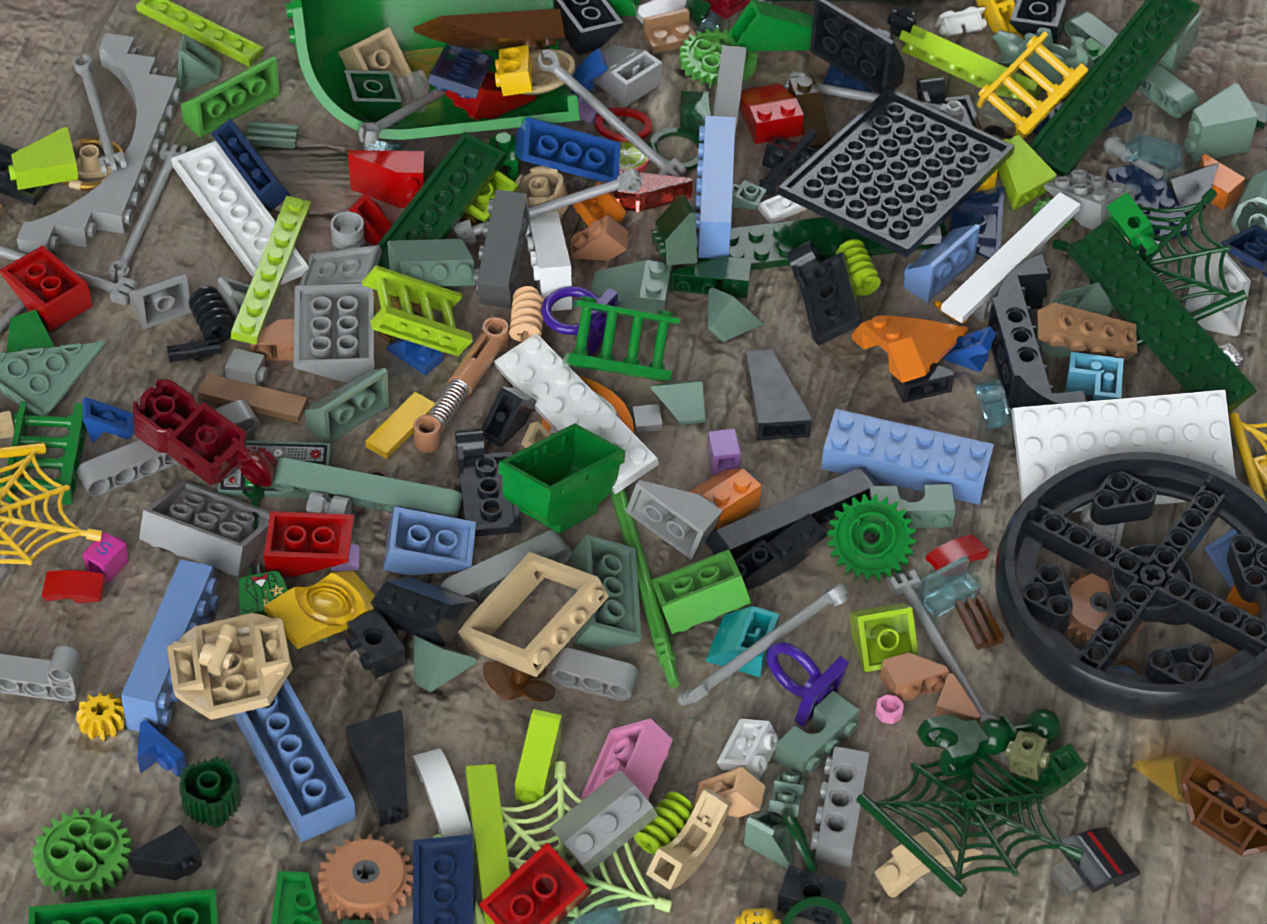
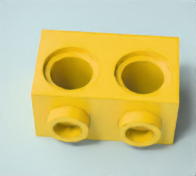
(514, 70)

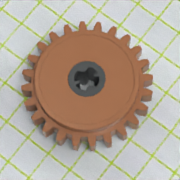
(1090, 606)
(366, 879)

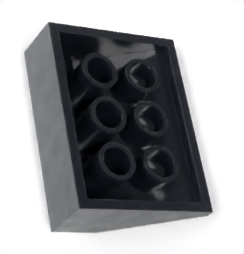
(855, 48)

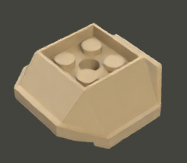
(254, 677)

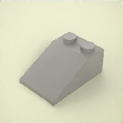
(674, 515)

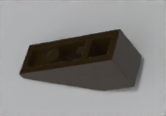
(810, 102)

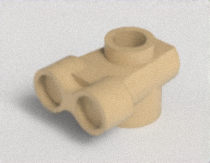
(220, 655)

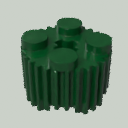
(210, 791)

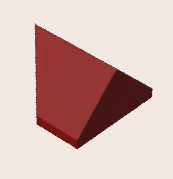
(374, 219)

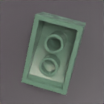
(639, 285)

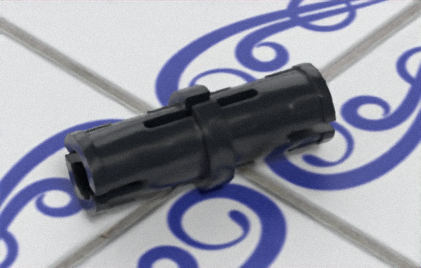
(194, 349)

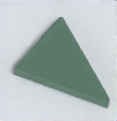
(45, 374)

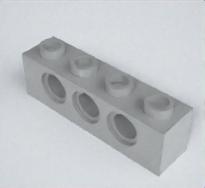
(838, 846)

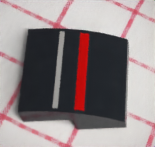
(1102, 861)

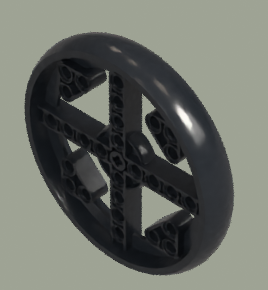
(1143, 581)

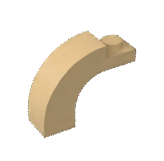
(684, 855)
(905, 868)

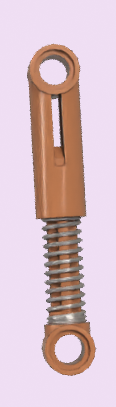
(491, 342)

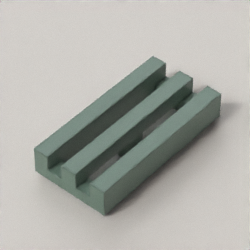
(272, 135)

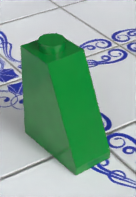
(27, 332)

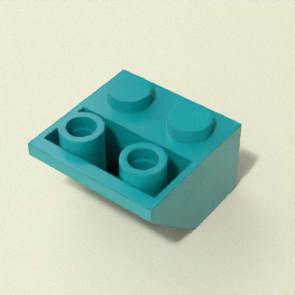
(739, 632)

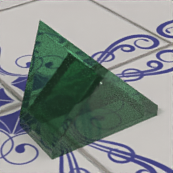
(693, 109)

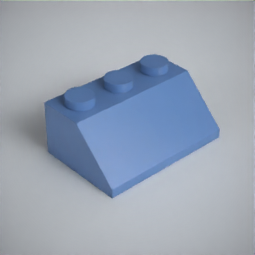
(942, 263)

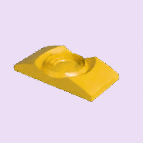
(321, 608)

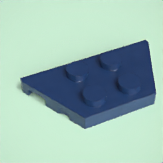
(988, 214)

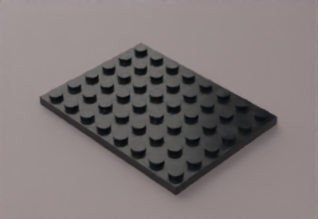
(896, 171)

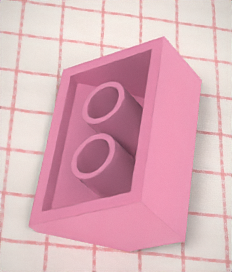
(636, 751)

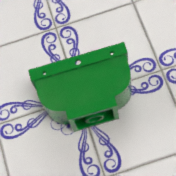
(562, 477)

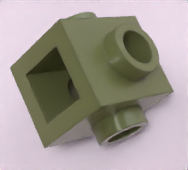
(1028, 755)

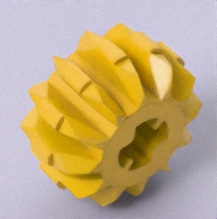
(101, 716)

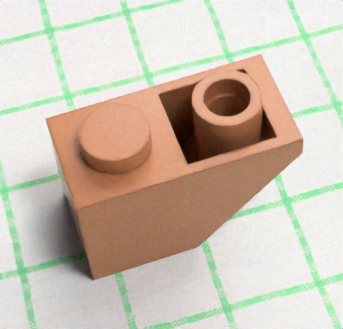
(599, 241)
(276, 341)
(912, 676)

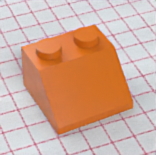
(733, 493)

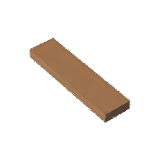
(260, 399)

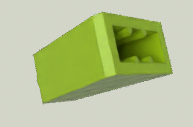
(45, 161)
(1024, 174)
(538, 756)

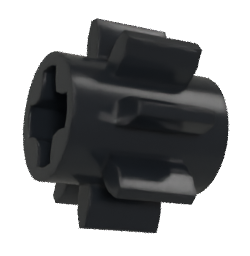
(901, 20)

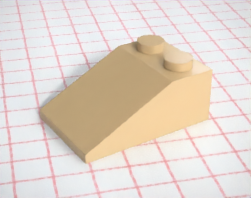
(376, 53)

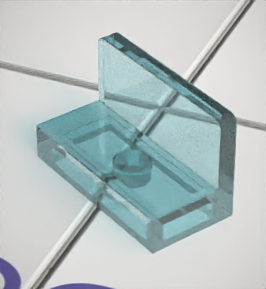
(947, 585)

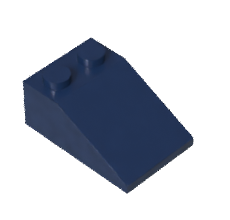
(1250, 247)

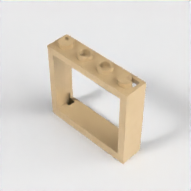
(511, 593)

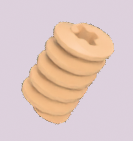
(526, 314)

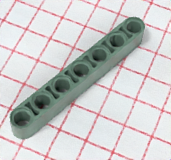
(1160, 84)
(364, 488)

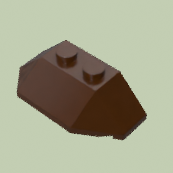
(1225, 809)

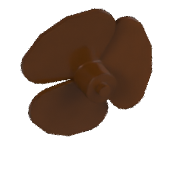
(514, 683)

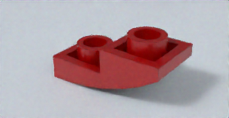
(955, 549)
(74, 585)

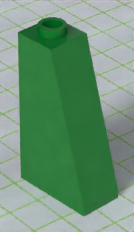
(771, 28)

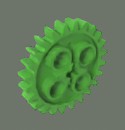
(702, 56)
(82, 853)

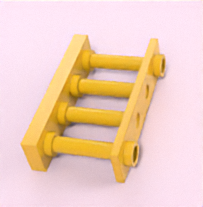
(1040, 109)

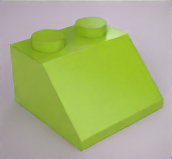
(883, 634)

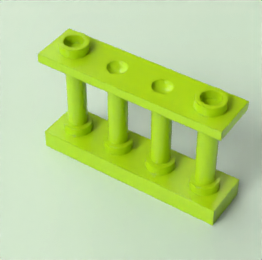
(412, 327)

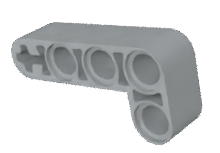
(41, 678)

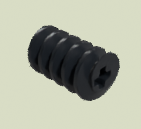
(211, 314)

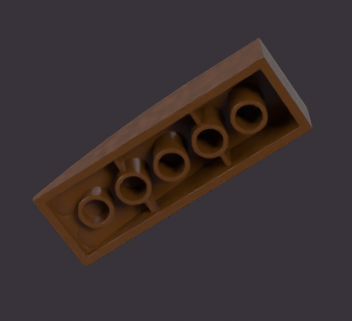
(496, 29)

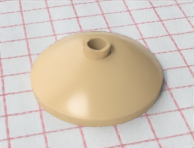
(547, 82)

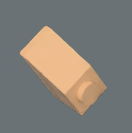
(737, 787)

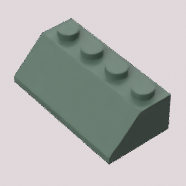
(618, 618)

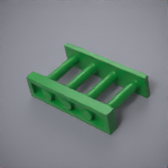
(605, 360)
(72, 444)

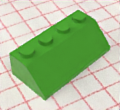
(232, 97)

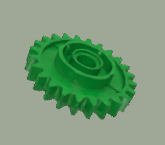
(866, 557)

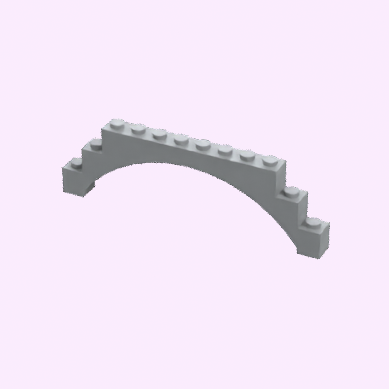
(112, 202)

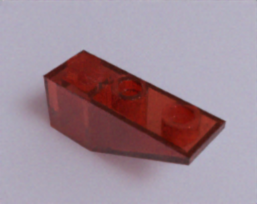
(654, 192)

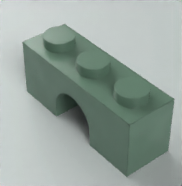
(934, 509)
(804, 751)

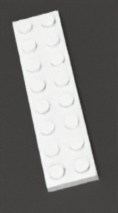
(231, 206)
(568, 400)

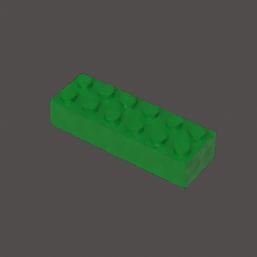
(168, 908)

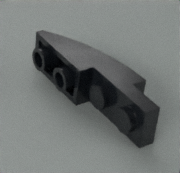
(782, 553)

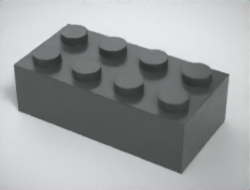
(502, 249)

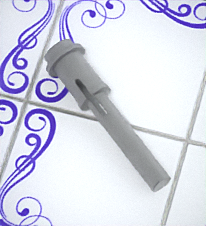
(1115, 147)

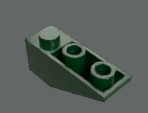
(724, 274)

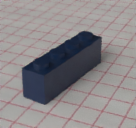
(250, 164)

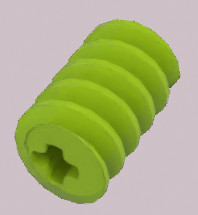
(862, 269)
(672, 817)

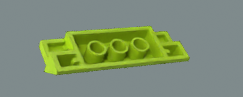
(961, 62)

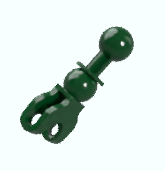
(969, 741)

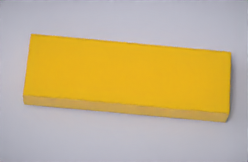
(399, 426)

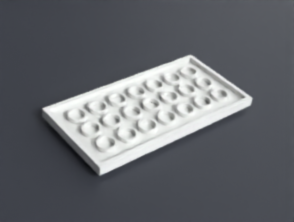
(1173, 424)

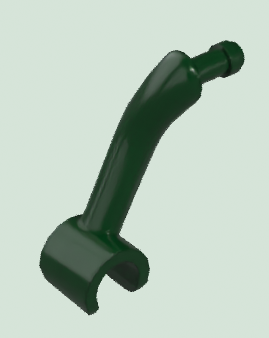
(255, 495)

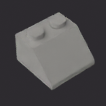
(161, 301)

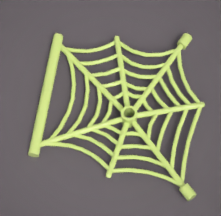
(560, 774)

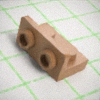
(667, 30)

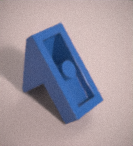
(972, 349)
(416, 355)
(106, 418)
(156, 748)

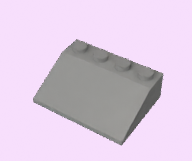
(334, 330)
(205, 527)

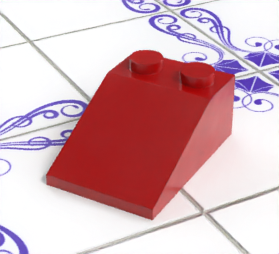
(489, 100)
(771, 113)
(387, 175)
(47, 287)
(306, 542)
(537, 892)

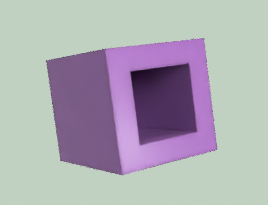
(723, 450)

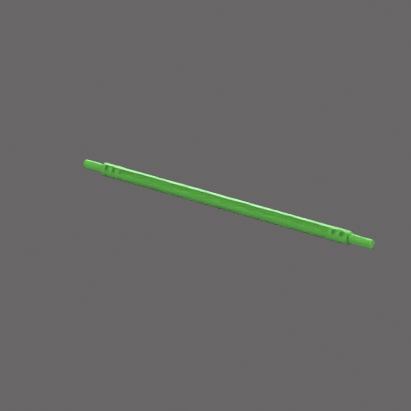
(646, 591)

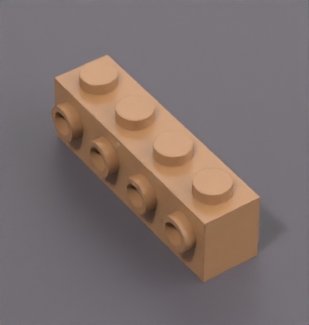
(1086, 331)

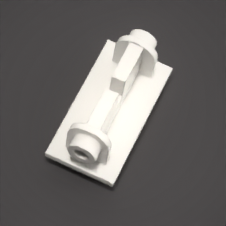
(950, 22)

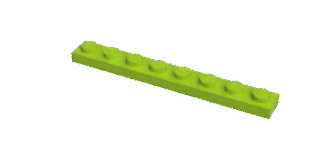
(270, 270)

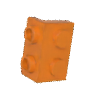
(599, 207)

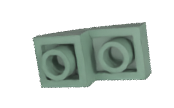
(747, 195)
(787, 792)

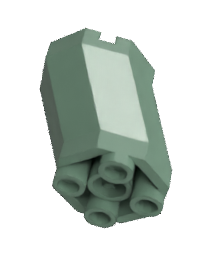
(1253, 205)

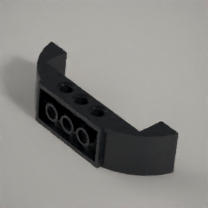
(1015, 344)

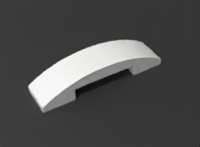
(443, 793)

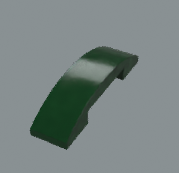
(1062, 768)

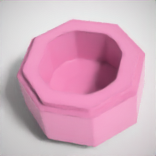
(889, 709)

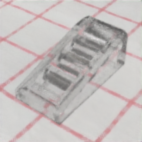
(994, 114)

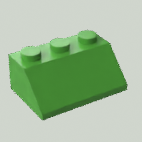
(701, 591)

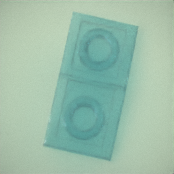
(993, 404)

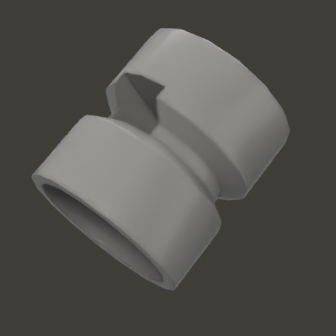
(347, 231)
(322, 503)

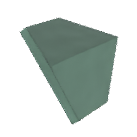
(195, 65)
(728, 316)
(683, 400)
(437, 664)
(770, 837)

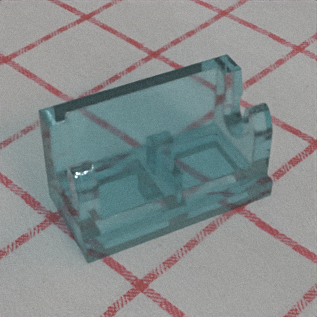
(1156, 151)

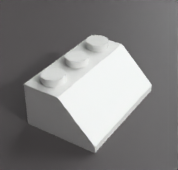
(1227, 320)

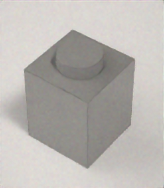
(246, 367)

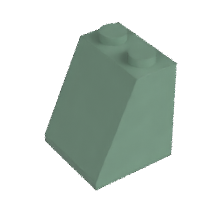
(1182, 46)
(1222, 125)

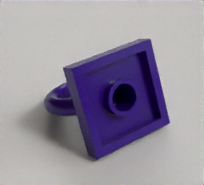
(598, 319)
(816, 687)

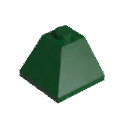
(373, 93)

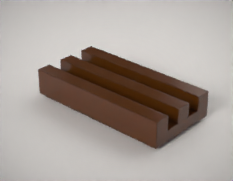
(972, 604)

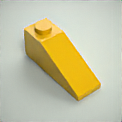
(998, 15)

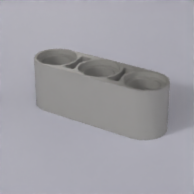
(595, 674)

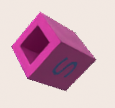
(106, 556)

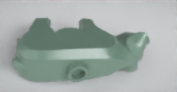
(1013, 46)

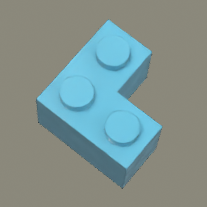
(1095, 376)

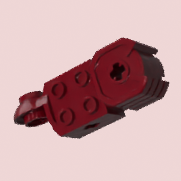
(198, 436)

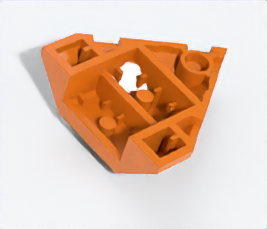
(909, 342)

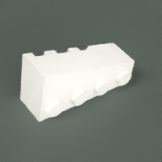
(549, 257)

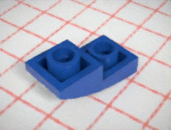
(589, 69)

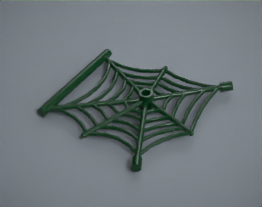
(1230, 300)
(968, 806)

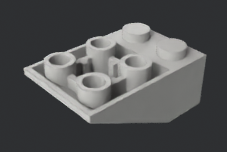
(629, 73)
(1091, 192)

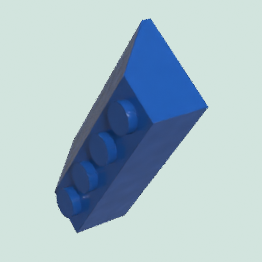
(568, 150)

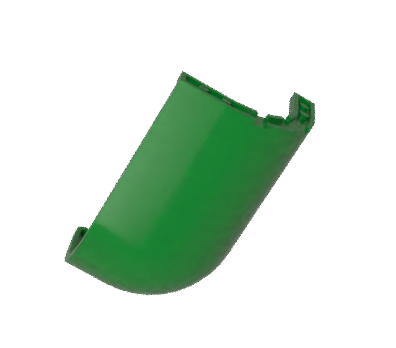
(331, 26)

